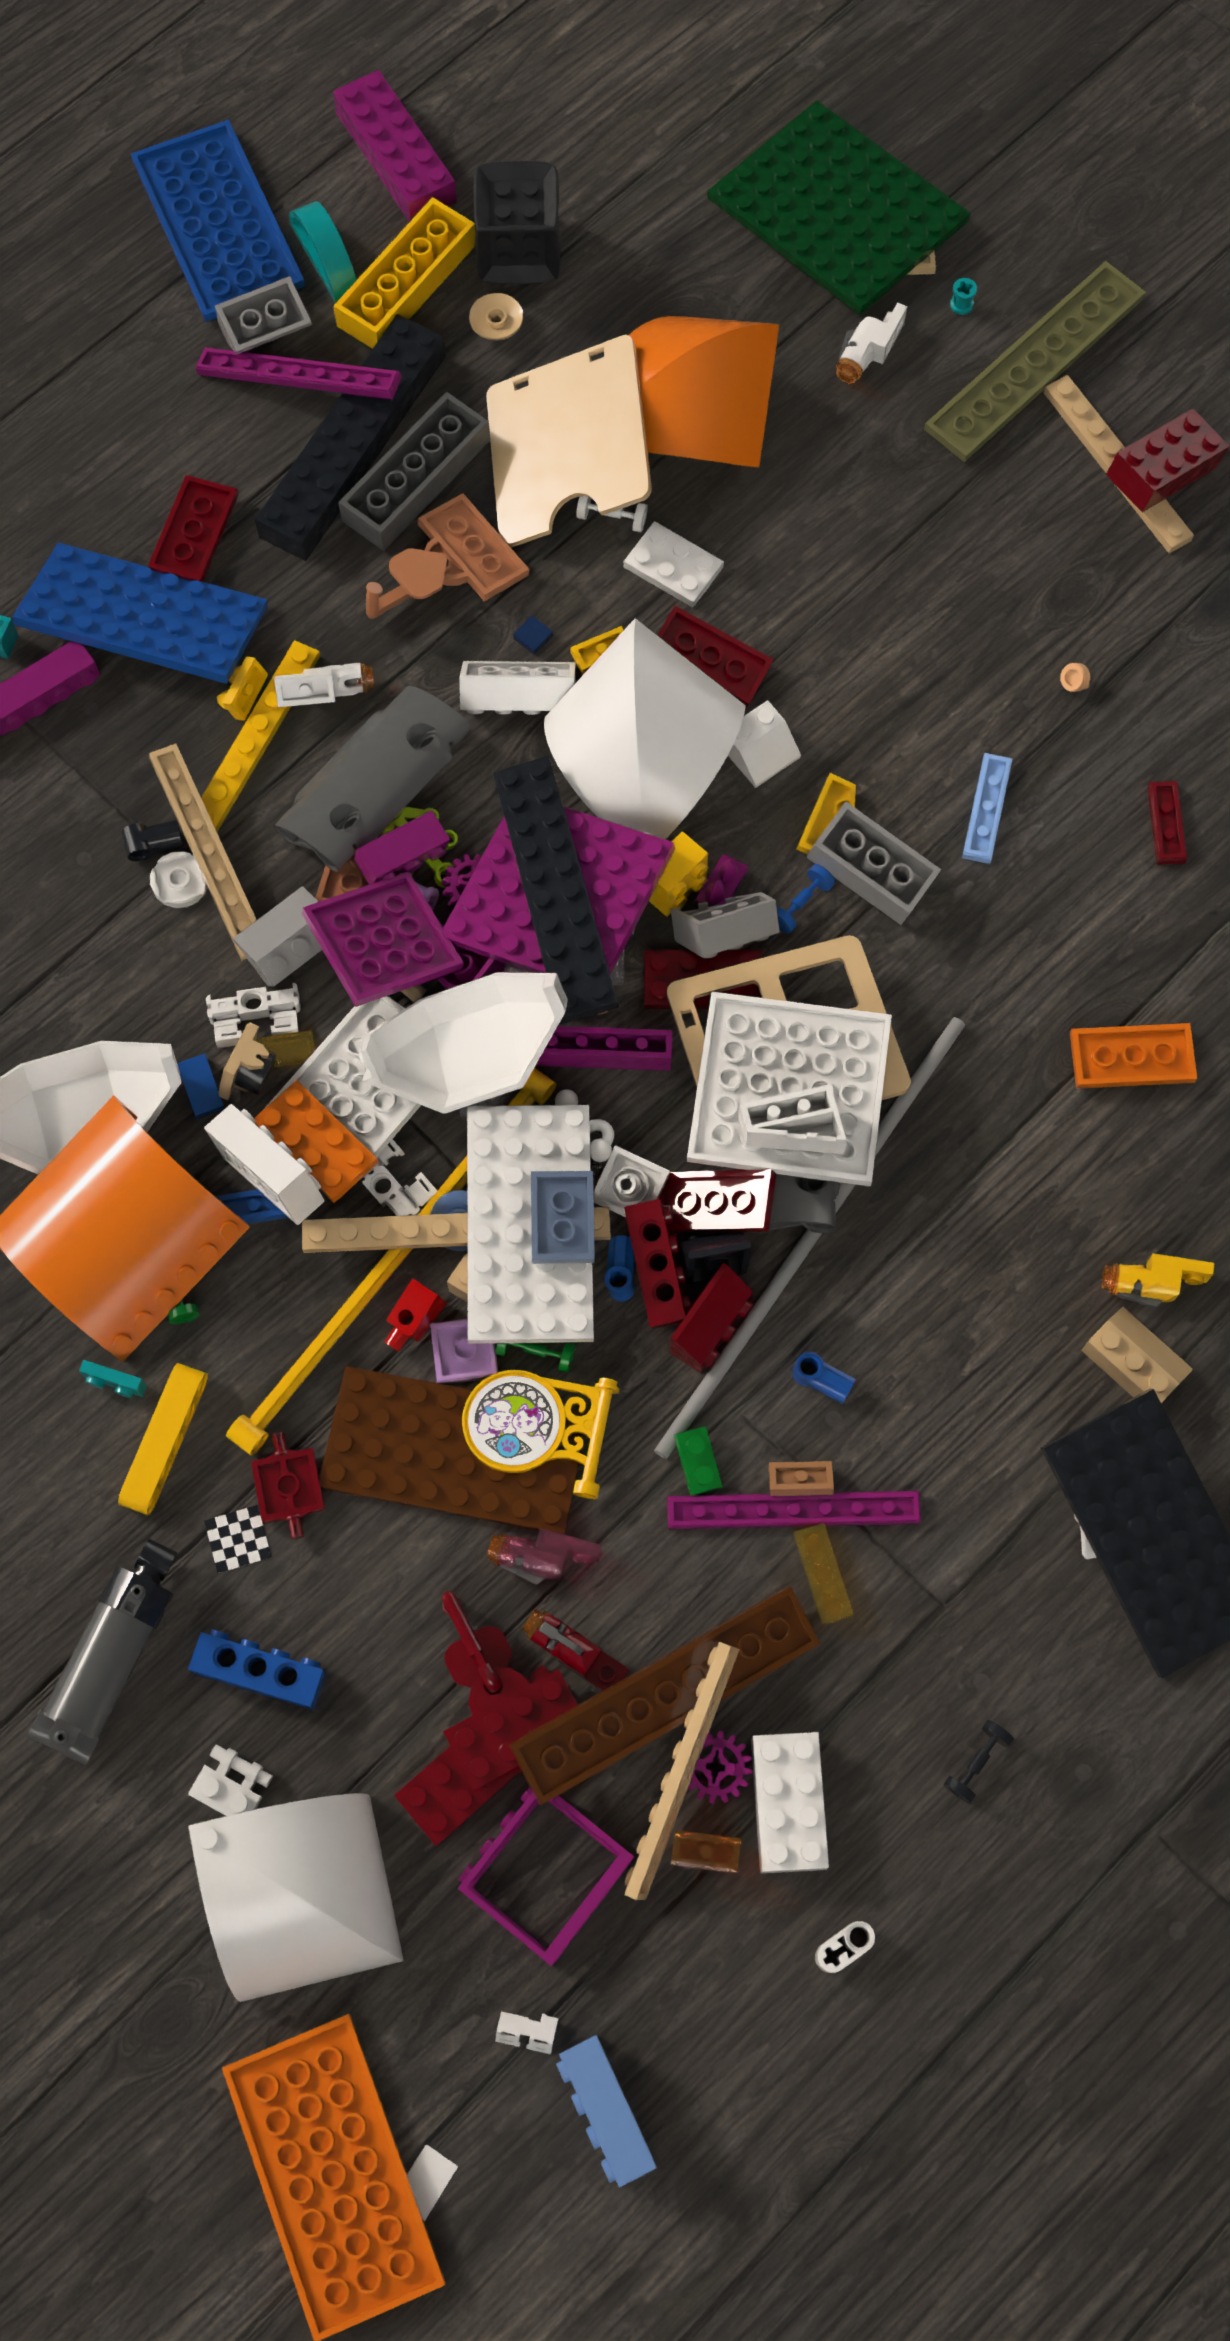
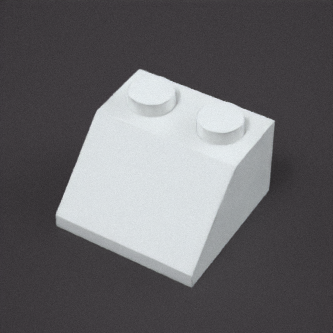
(763, 745)

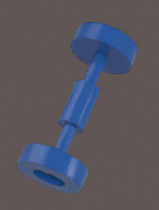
(821, 878)

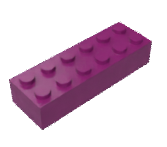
(393, 144)

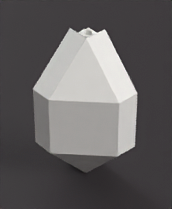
(465, 1040)
(59, 1094)

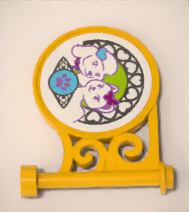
(519, 1422)

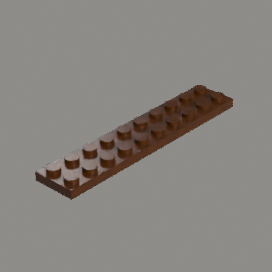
(659, 1696)

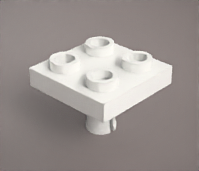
(628, 1181)

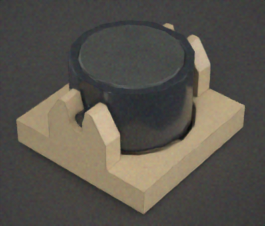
(247, 1066)

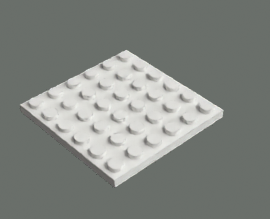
(783, 1047)

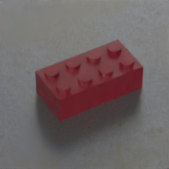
(1167, 460)

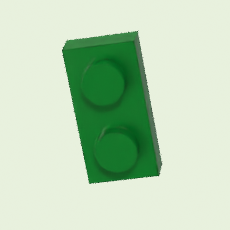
(697, 1460)

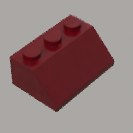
(711, 1319)

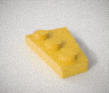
(831, 799)

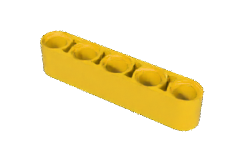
(162, 1439)

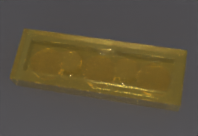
(823, 1574)

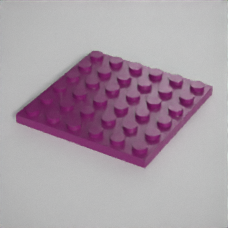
(618, 873)

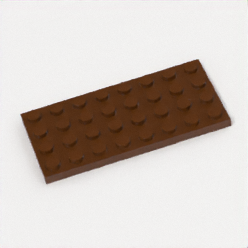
(408, 1447)

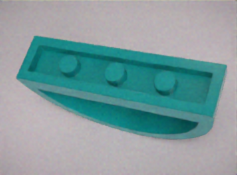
(323, 247)

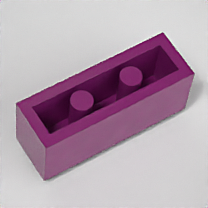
(402, 849)

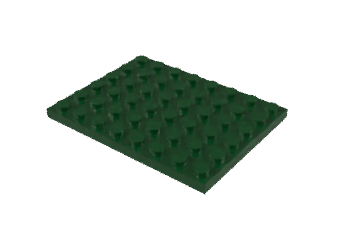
(838, 206)

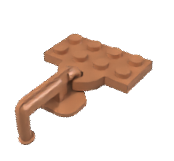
(459, 552)

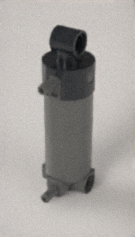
(105, 1656)

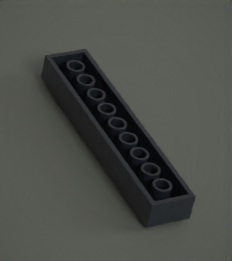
(348, 442)

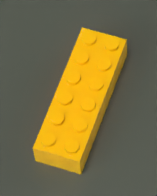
(406, 272)

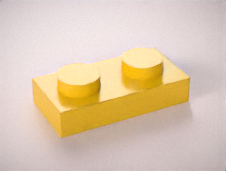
(589, 651)

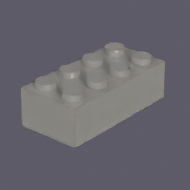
(873, 863)

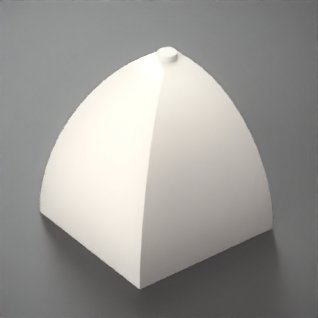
(643, 733)
(296, 1893)

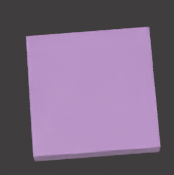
(458, 1360)

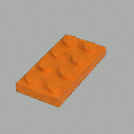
(1133, 1055)
(317, 1138)

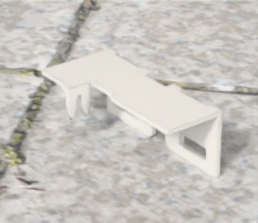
(521, 2025)

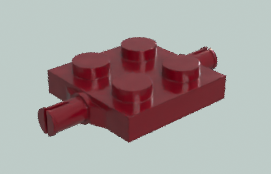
(287, 1485)

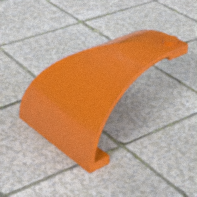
(705, 386)

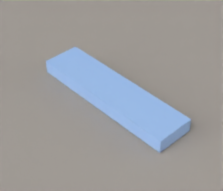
(987, 808)

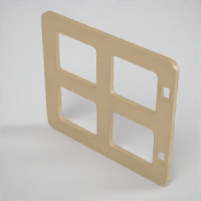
(766, 974)

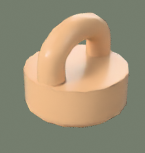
(1075, 677)

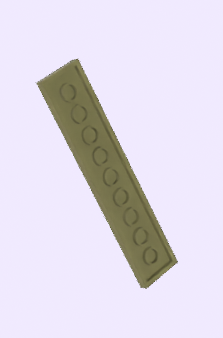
(1034, 361)

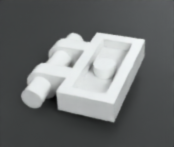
(225, 1794)

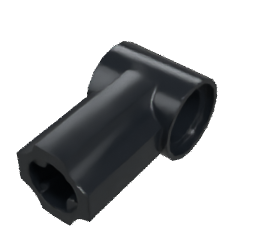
(143, 841)

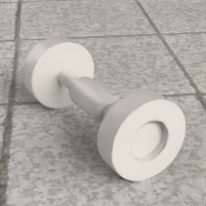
(639, 516)

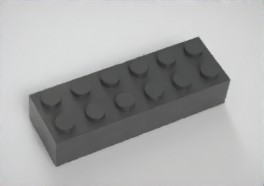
(414, 471)

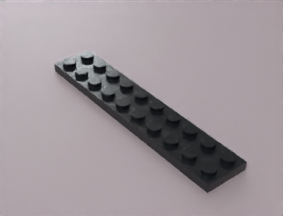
(555, 887)

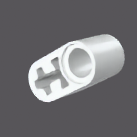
(843, 1959)

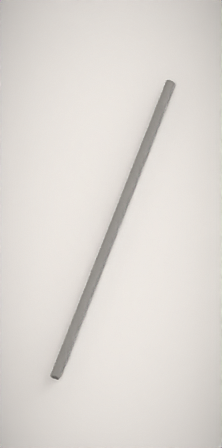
(800, 1251)

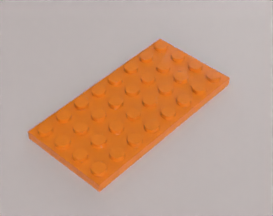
(333, 2177)

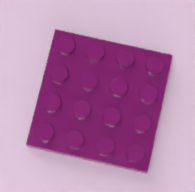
(382, 938)

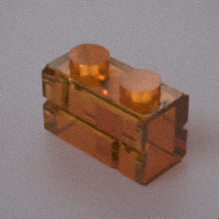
(705, 1852)

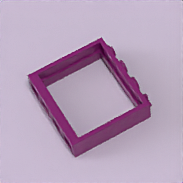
(493, 1848)

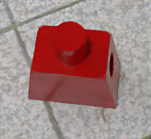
(415, 1302)

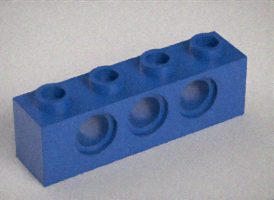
(207, 1663)

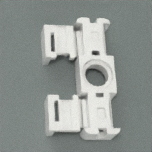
(227, 1011)
(400, 1201)

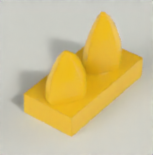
(245, 687)

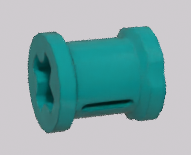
(964, 292)

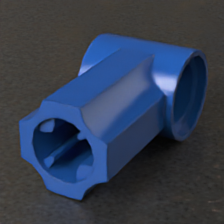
(620, 1266)
(826, 1378)

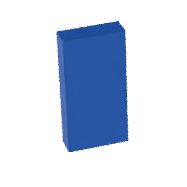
(200, 1086)

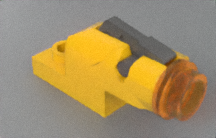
(1157, 1281)

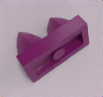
(722, 881)

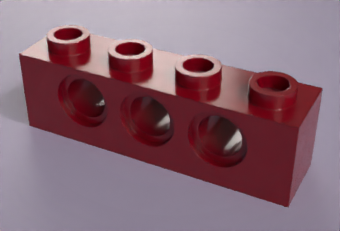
(640, 1219)

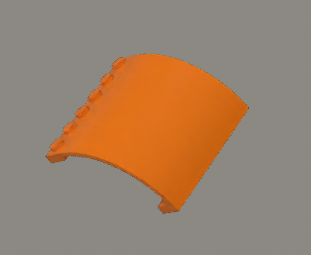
(116, 1231)

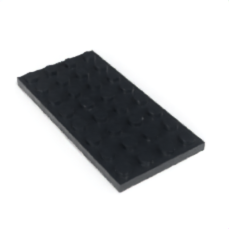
(1149, 1528)

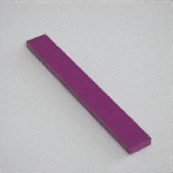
(299, 373)
(793, 1511)

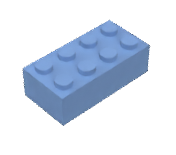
(607, 2110)

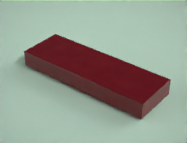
(1167, 822)

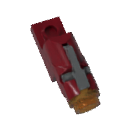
(573, 1650)

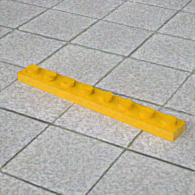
(253, 738)

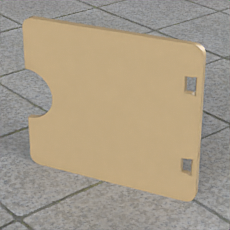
(568, 438)

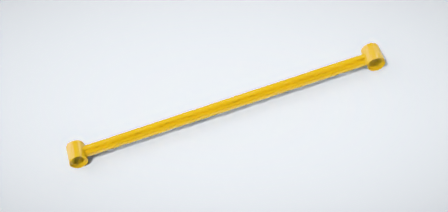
(250, 1432)

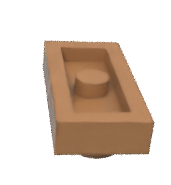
(801, 1478)

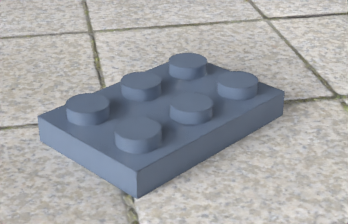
(562, 1217)

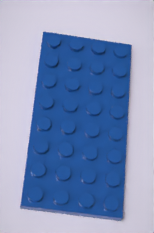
(215, 216)
(140, 612)

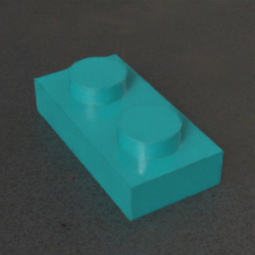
(124, 1384)

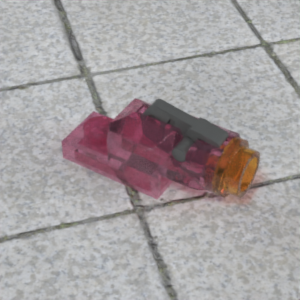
(540, 1559)

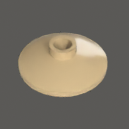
(496, 308)

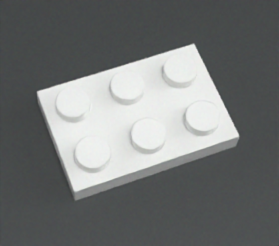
(673, 564)

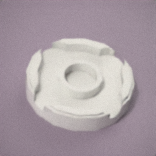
(178, 880)

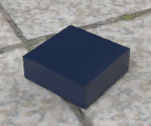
(533, 635)

